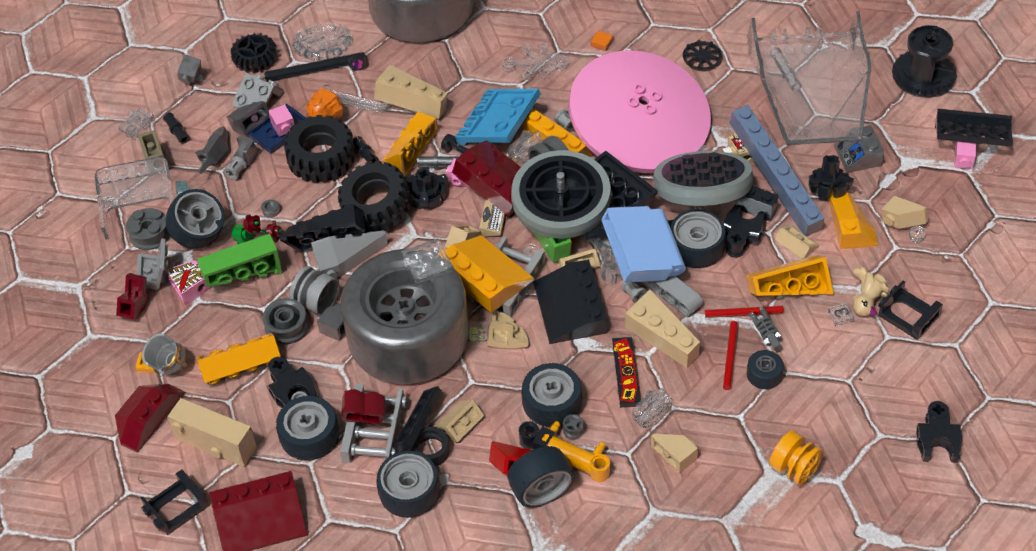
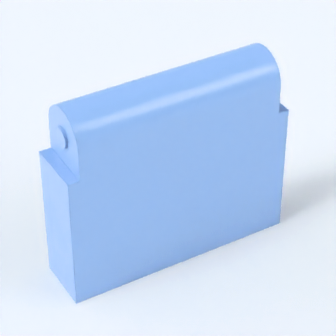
(642, 243)

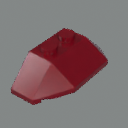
(144, 413)

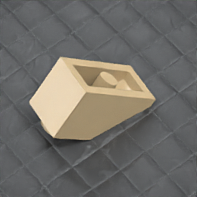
(903, 213)
(461, 233)
(675, 450)

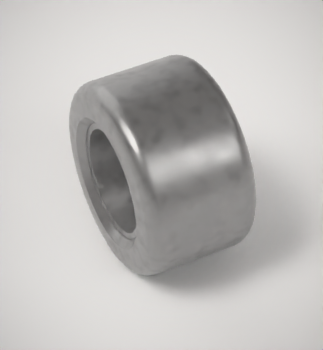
(420, 18)
(410, 350)

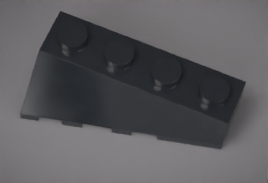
(334, 223)

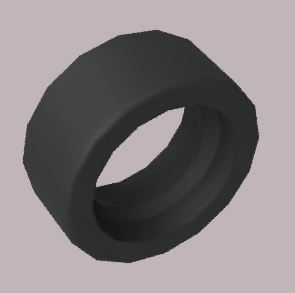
(437, 434)

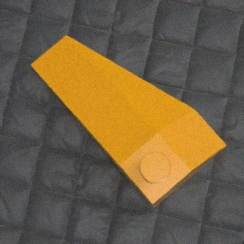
(850, 223)

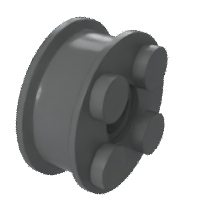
(147, 228)
(294, 316)

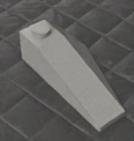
(343, 254)

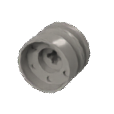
(314, 289)

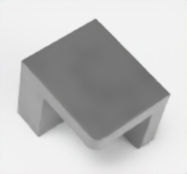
(246, 149)

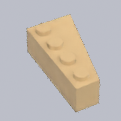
(410, 92)
(662, 329)

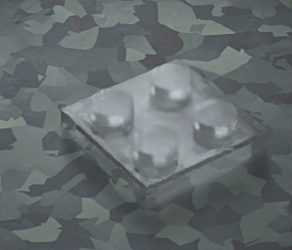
(427, 261)

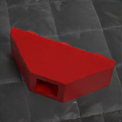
(505, 455)

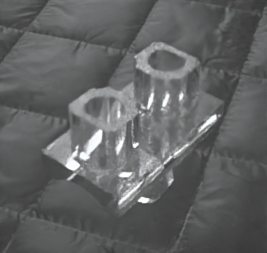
(136, 122)

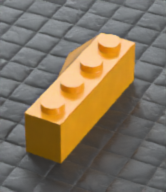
(538, 122)
(412, 142)
(793, 278)
(237, 358)

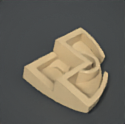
(505, 333)

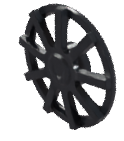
(702, 55)

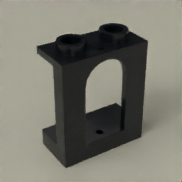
(899, 295)
(183, 484)

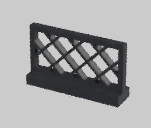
(971, 122)

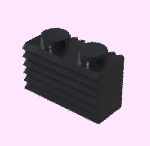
(759, 200)

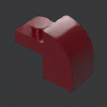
(135, 298)

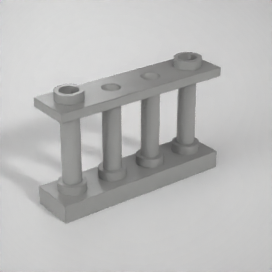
(535, 264)
(354, 431)

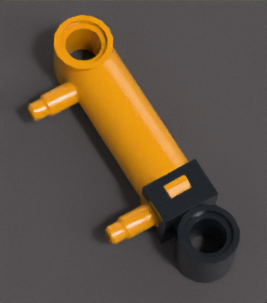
(577, 457)

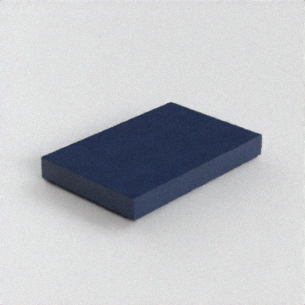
(266, 135)

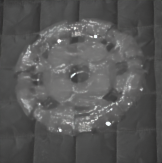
(322, 41)

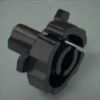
(830, 178)
(426, 186)

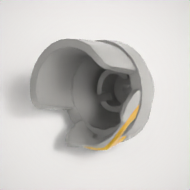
(164, 354)

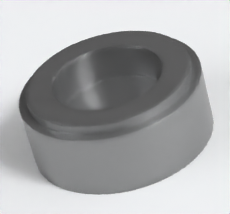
(270, 208)

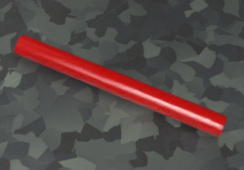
(741, 311)
(730, 355)

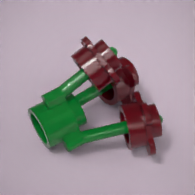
(251, 226)

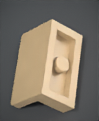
(460, 419)

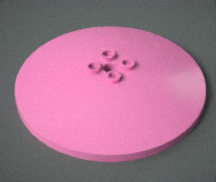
(641, 136)

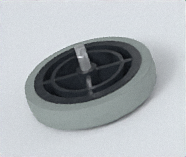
(703, 178)
(561, 194)

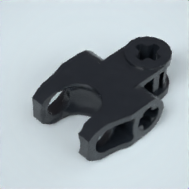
(741, 231)
(287, 381)
(938, 432)

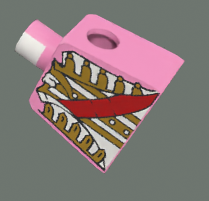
(187, 281)

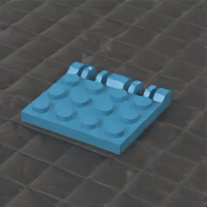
(497, 116)

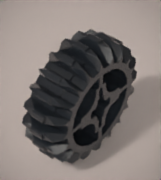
(253, 52)

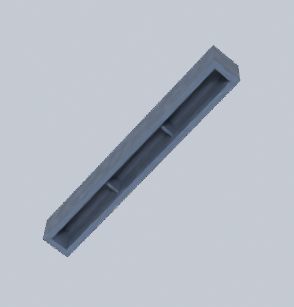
(776, 170)

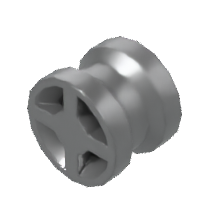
(573, 421)

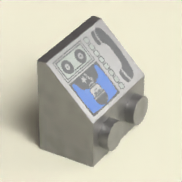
(861, 154)

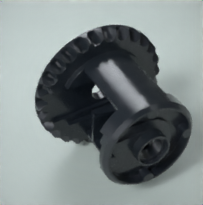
(924, 67)

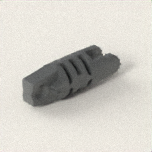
(767, 329)

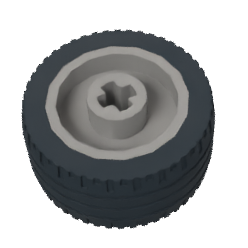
(551, 394)
(307, 428)

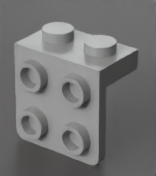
(254, 90)
(153, 266)

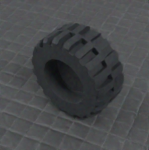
(321, 165)
(372, 178)

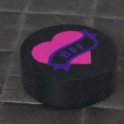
(356, 62)

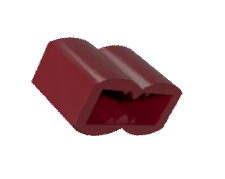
(363, 407)

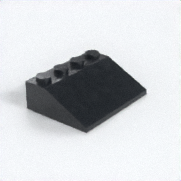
(626, 186)
(570, 303)

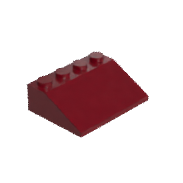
(488, 173)
(258, 513)

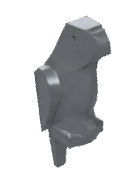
(214, 149)

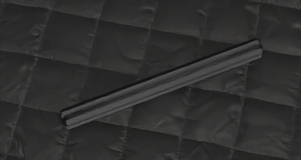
(308, 67)

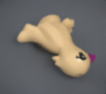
(871, 289)

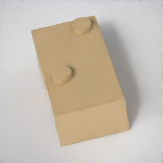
(212, 432)

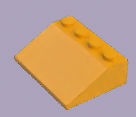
(487, 272)

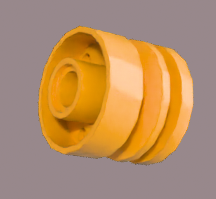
(796, 458)

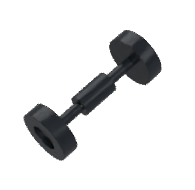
(449, 142)

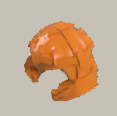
(325, 103)

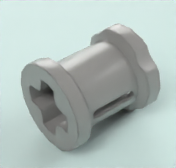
(563, 118)
(235, 168)
(633, 290)

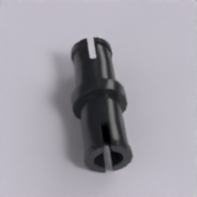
(176, 128)
(364, 150)

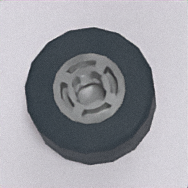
(765, 369)

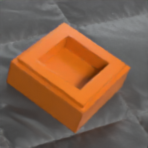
(601, 40)

